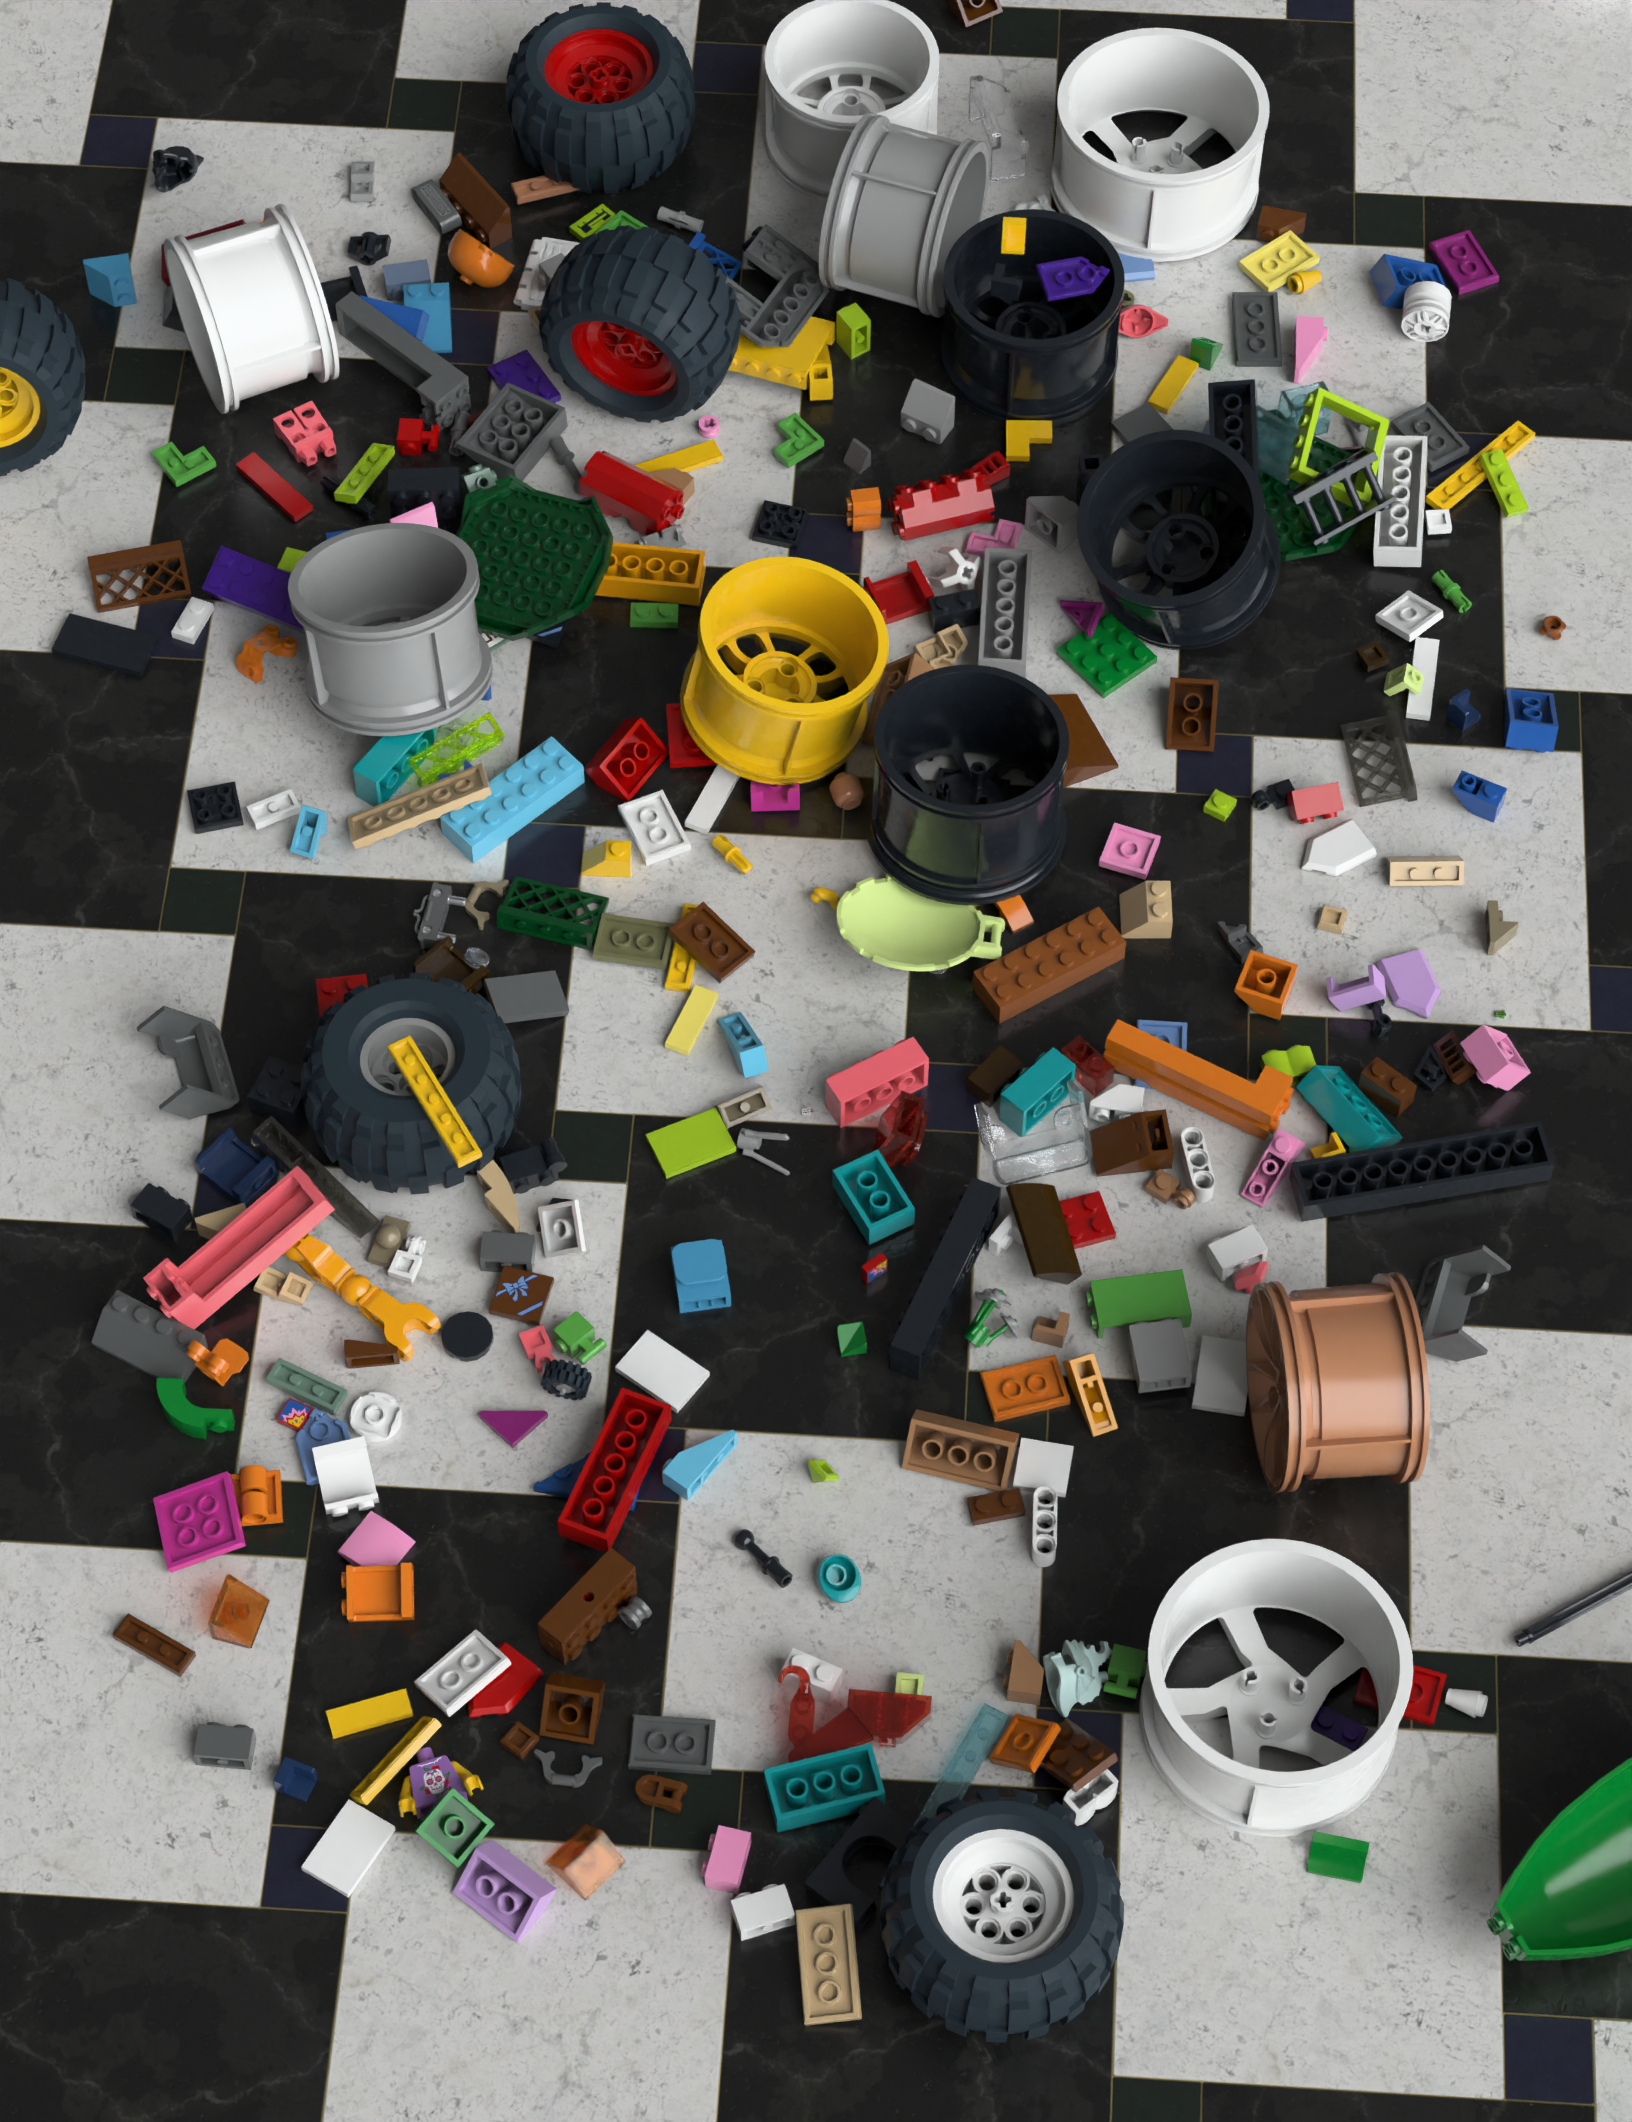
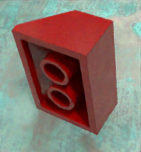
(627, 759)

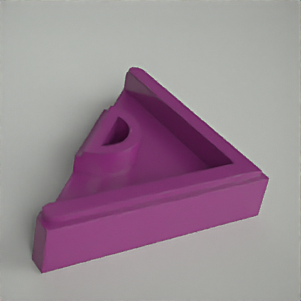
(1083, 614)
(513, 1425)

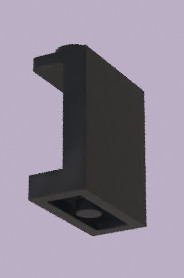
(339, 288)

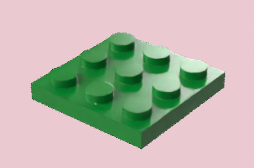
(1107, 657)

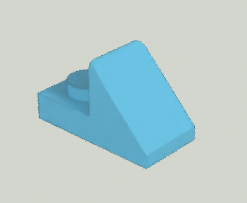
(308, 831)

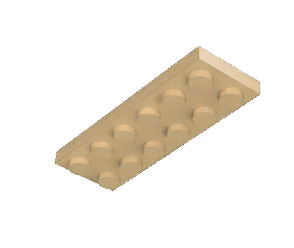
(419, 806)

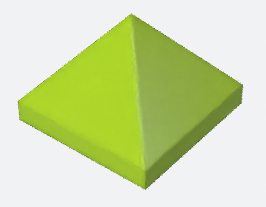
(821, 1471)

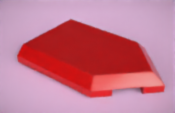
(508, 1687)

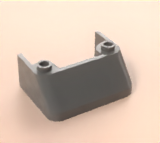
(200, 1062)
(1445, 1298)

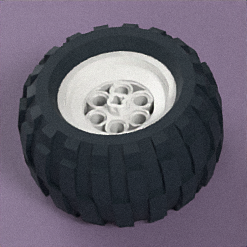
(1015, 1856)

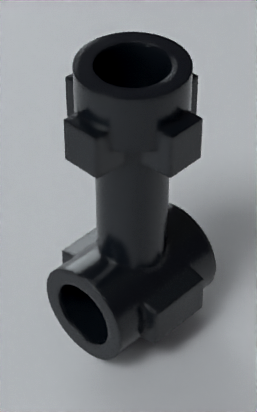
(1381, 1021)

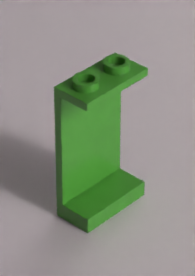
(1138, 1299)

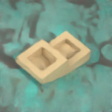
(283, 1287)

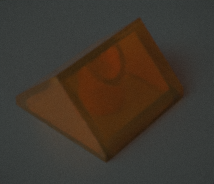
(237, 1613)
(586, 1860)

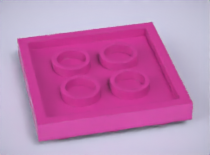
(199, 1522)

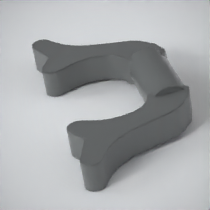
(562, 1779)

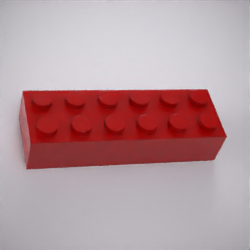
(614, 1470)

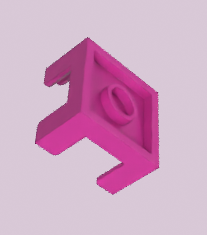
(774, 797)

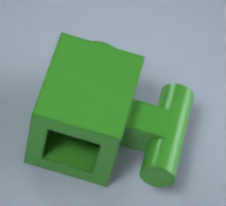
(577, 1335)
(1125, 1667)

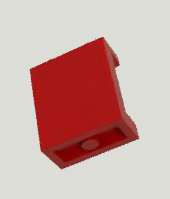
(900, 594)

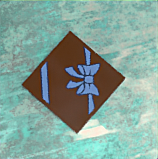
(521, 1295)

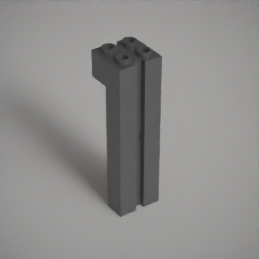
(437, 381)

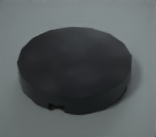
(467, 1336)

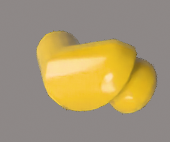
(825, 894)

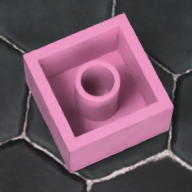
(1494, 1058)

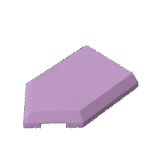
(1410, 982)

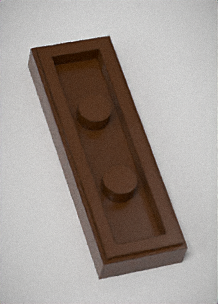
(154, 1645)

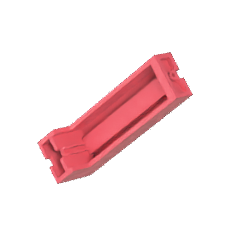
(239, 1250)

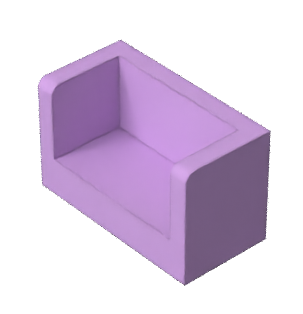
(1357, 991)

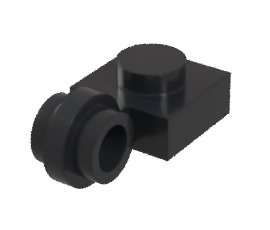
(1274, 794)

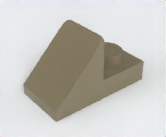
(1497, 931)

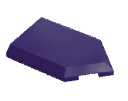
(1069, 277)

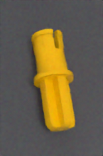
(731, 853)

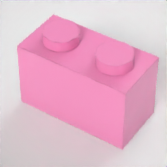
(727, 1859)

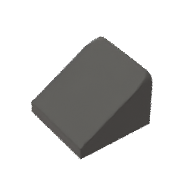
(858, 456)

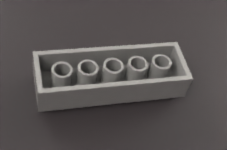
(1005, 609)

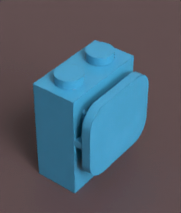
(700, 1275)

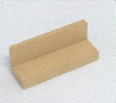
(1425, 870)

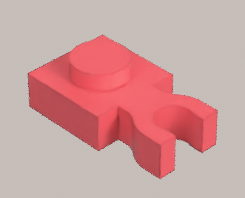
(537, 1346)

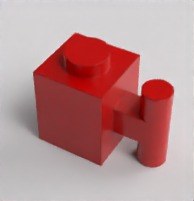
(412, 437)

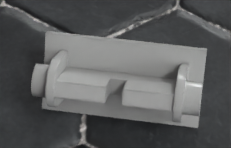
(669, 537)

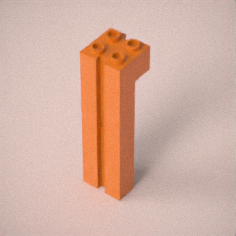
(1200, 1083)

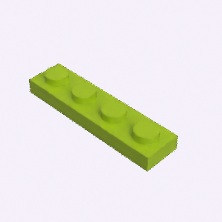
(364, 473)

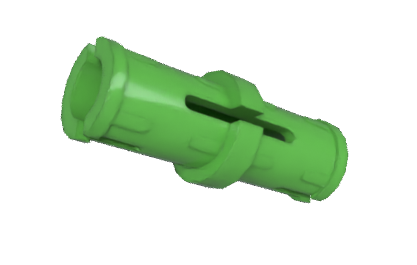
(1451, 591)

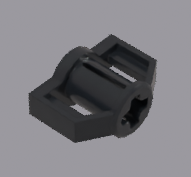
(369, 242)

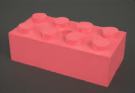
(876, 1081)

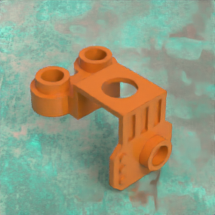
(250, 660)
(221, 1362)

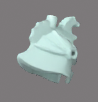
(1075, 1674)

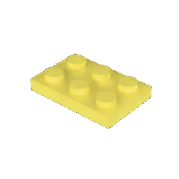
(1278, 260)

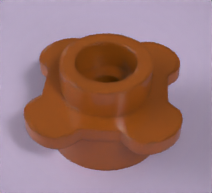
(1555, 623)

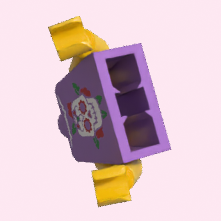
(431, 1779)

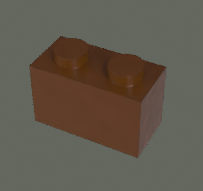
(1387, 1086)

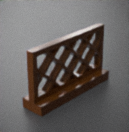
(133, 559)

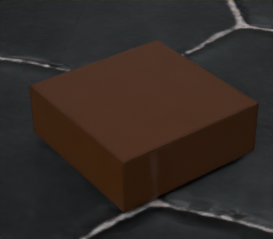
(519, 1740)

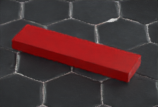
(274, 487)

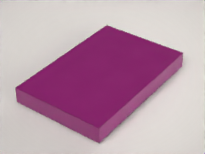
(1463, 262)

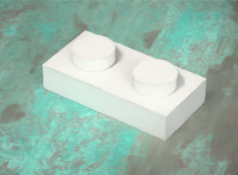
(192, 620)
(273, 809)

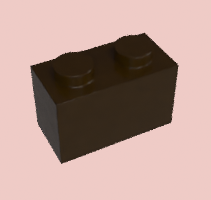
(993, 1075)

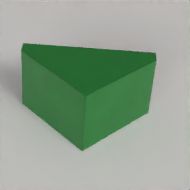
(1204, 352)

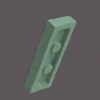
(306, 1386)

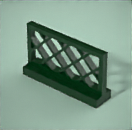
(547, 925)

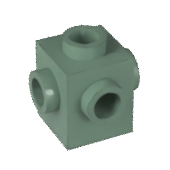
(471, 479)

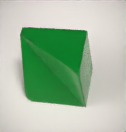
(851, 1339)

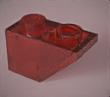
(1092, 1068)

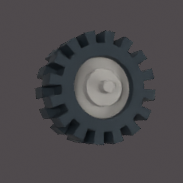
(566, 1379)

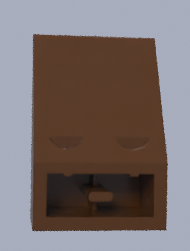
(1133, 1144)

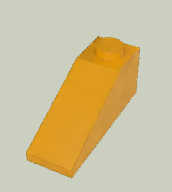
(1090, 1393)

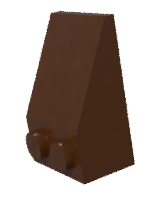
(1192, 714)

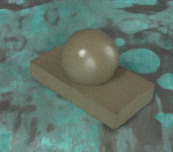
(388, 1239)

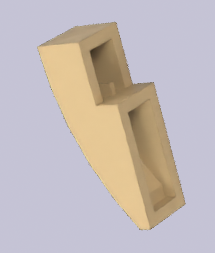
(499, 1196)

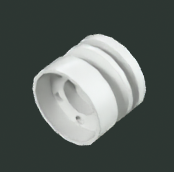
(1426, 311)

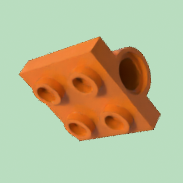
(258, 1495)

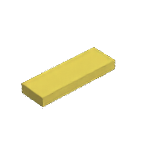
(691, 1020)

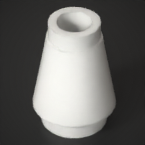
(1467, 1701)

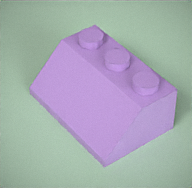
(504, 1890)

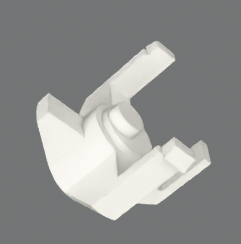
(960, 570)

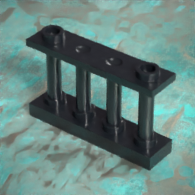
(1322, 484)

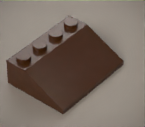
(1087, 749)

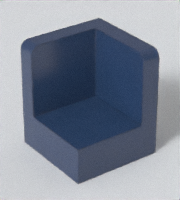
(1461, 712)
(295, 1779)

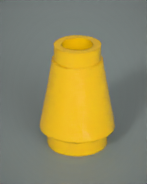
(1302, 281)

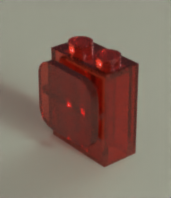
(901, 1129)

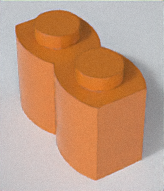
(864, 509)

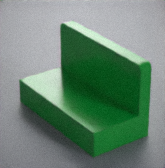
(1337, 1857)

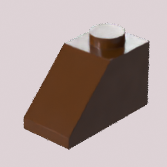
(1277, 221)

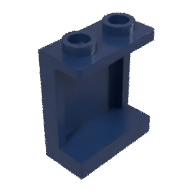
(235, 1167)

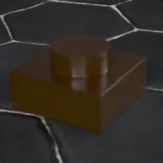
(1372, 656)

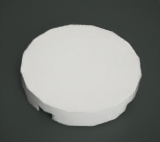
(375, 1416)

